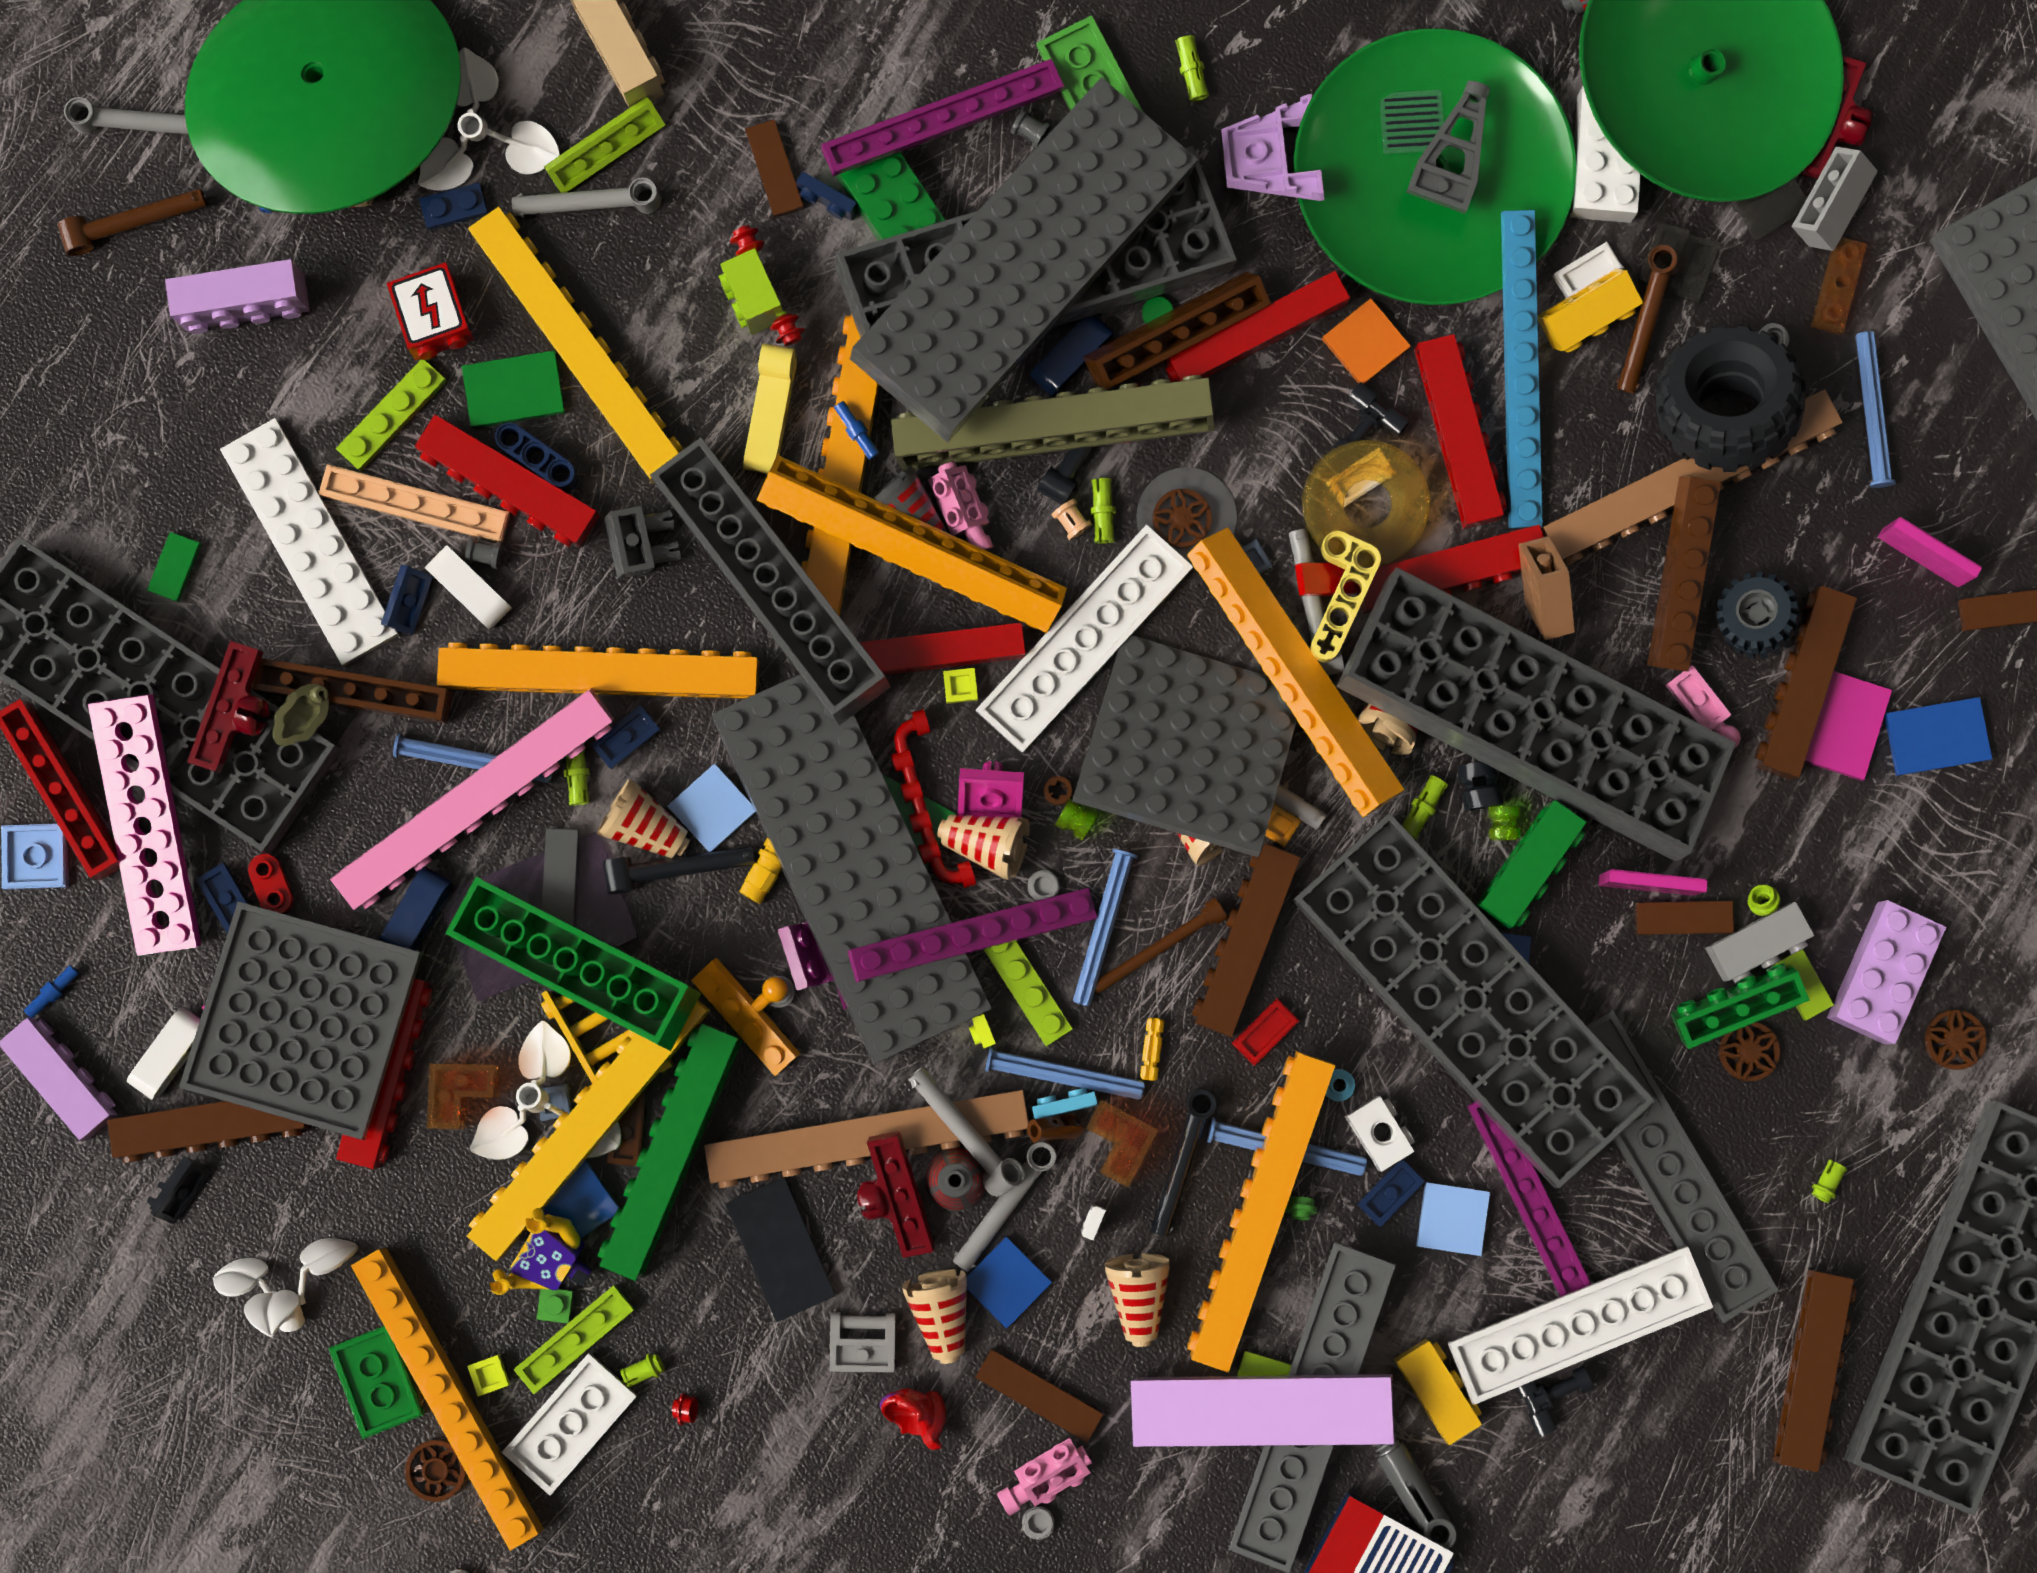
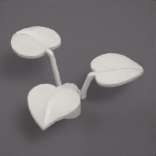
(527, 149)
(500, 1129)
(282, 1308)

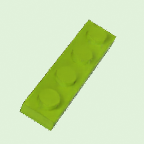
(604, 145)
(391, 414)
(1029, 991)
(574, 1339)

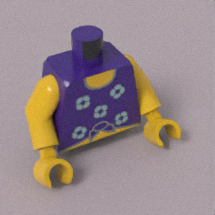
(545, 1256)

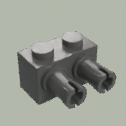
(630, 542)

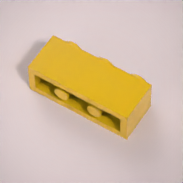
(1590, 310)
(1438, 1390)

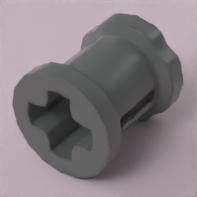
(1030, 128)
(484, 552)

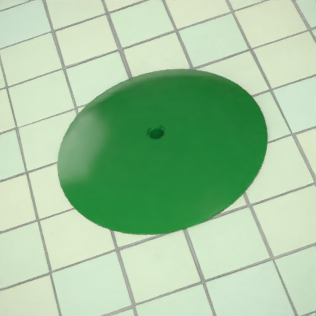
(321, 99)
(1722, 129)
(1406, 242)

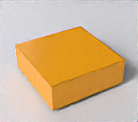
(1281, 826)

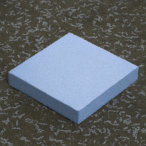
(712, 808)
(34, 857)
(1453, 1219)

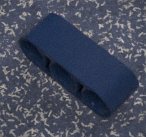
(1067, 356)
(528, 445)
(417, 910)

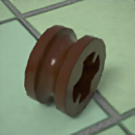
(1062, 799)

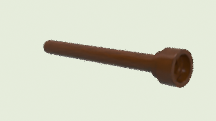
(1210, 914)

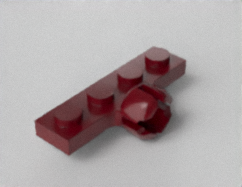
(1851, 121)
(229, 708)
(896, 1195)

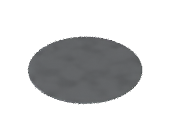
(1204, 483)

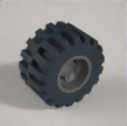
(1759, 615)

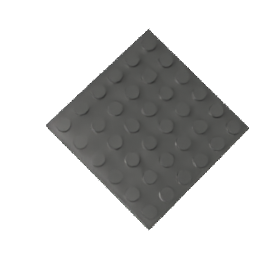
(1188, 746)
(301, 1020)

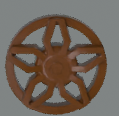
(1182, 518)
(1955, 1039)
(1750, 1052)
(434, 1471)

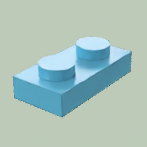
(1077, 1100)

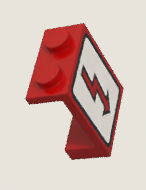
(429, 312)

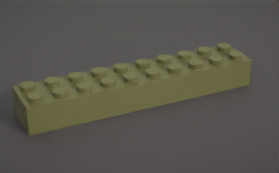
(1061, 423)

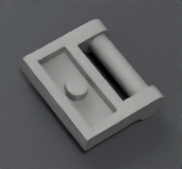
(862, 1353)

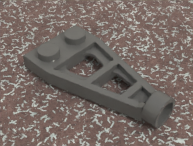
(1444, 186)

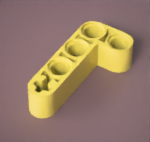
(770, 407)
(1340, 600)

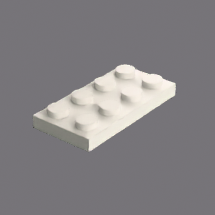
(569, 1424)

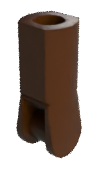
(1055, 1128)

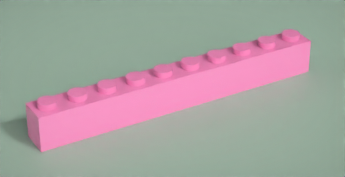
(472, 799)

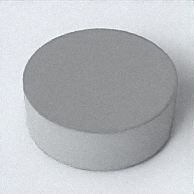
(1043, 885)
(1038, 1522)

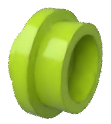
(1761, 893)

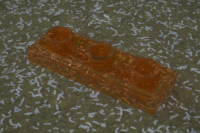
(1835, 302)

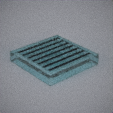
(1410, 121)

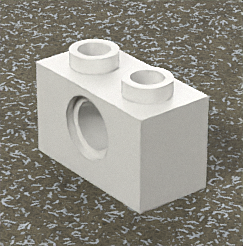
(1363, 1123)

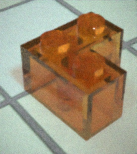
(450, 1088)
(1129, 1138)

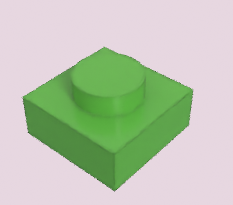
(555, 1305)

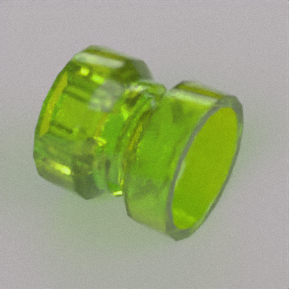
(1504, 815)
(1075, 819)

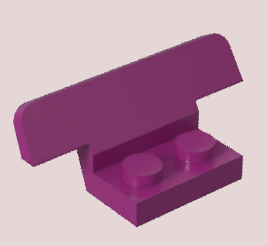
(804, 957)

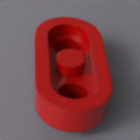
(271, 883)

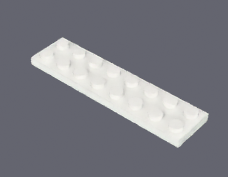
(308, 541)
(1084, 639)
(1580, 1325)

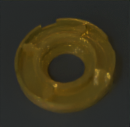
(1360, 461)

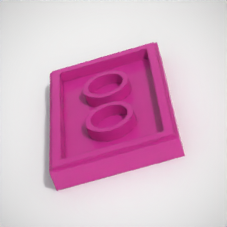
(1929, 552)
(1848, 726)
(1653, 882)

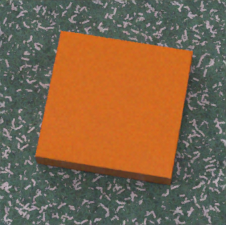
(1366, 342)

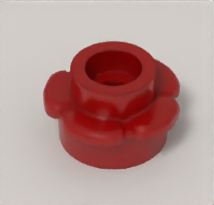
(685, 1409)

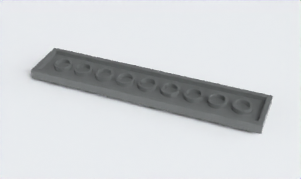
(1684, 1190)
(1331, 1344)

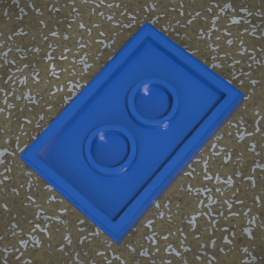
(1937, 736)

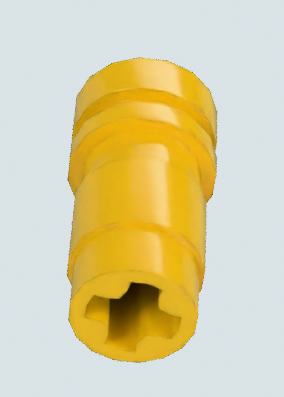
(762, 874)

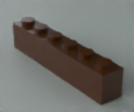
(1177, 330)
(1684, 573)
(1805, 682)
(357, 690)
(1246, 940)
(193, 1129)
(1814, 1370)

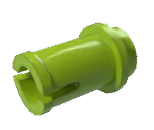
(1828, 1181)
(643, 1370)

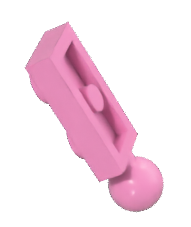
(1702, 703)

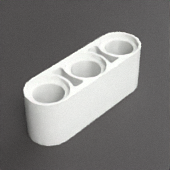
(468, 587)
(165, 1055)

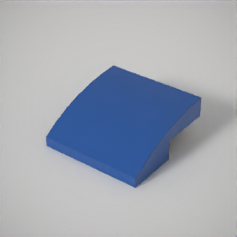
(584, 1201)

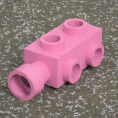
(961, 503)
(1046, 1472)

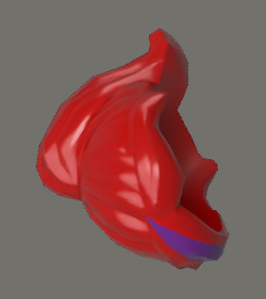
(916, 1414)

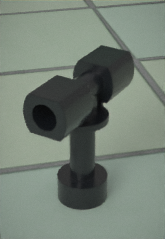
(1373, 416)
(1540, 1400)

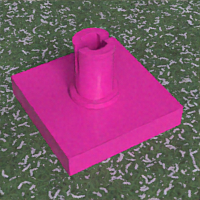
(990, 791)

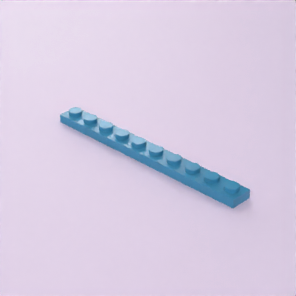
(1521, 368)

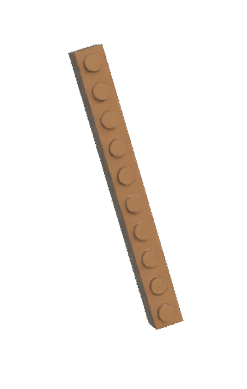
(1656, 493)
(848, 1139)

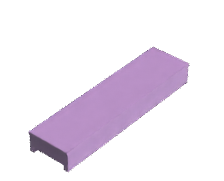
(1263, 1410)

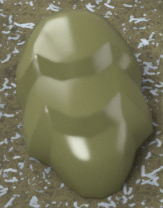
(300, 714)

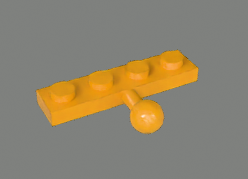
(747, 1015)

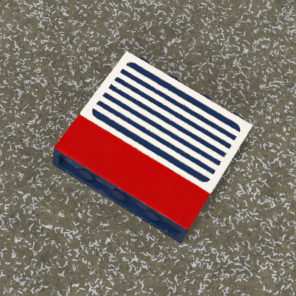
(1372, 1542)

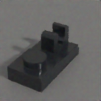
(178, 1190)

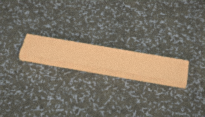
(414, 504)

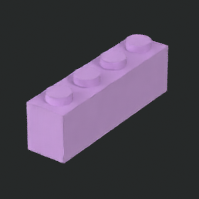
(58, 1078)

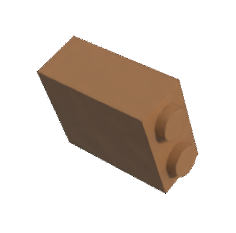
(1546, 588)

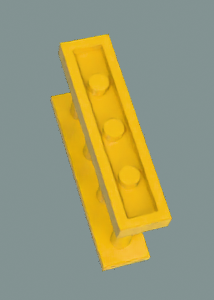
(553, 1008)

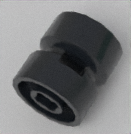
(1482, 796)

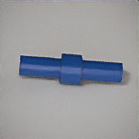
(856, 430)
(51, 991)

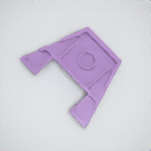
(1258, 157)

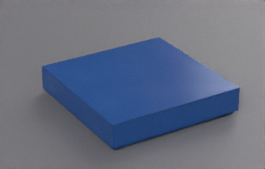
(1006, 1282)

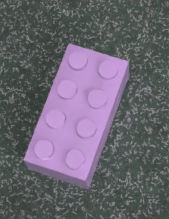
(237, 296)
(1886, 972)

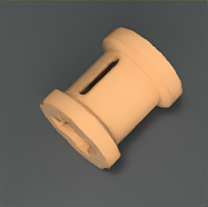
(1080, 525)

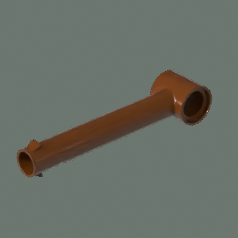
(79, 234)
(1647, 318)

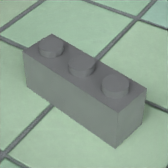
(1834, 198)
(1760, 943)

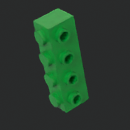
(1739, 1006)

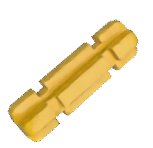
(1152, 1049)

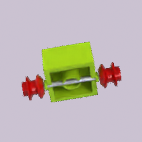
(754, 296)

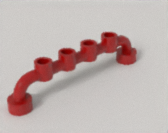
(912, 793)

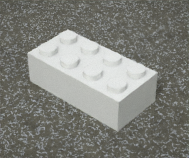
(1604, 181)

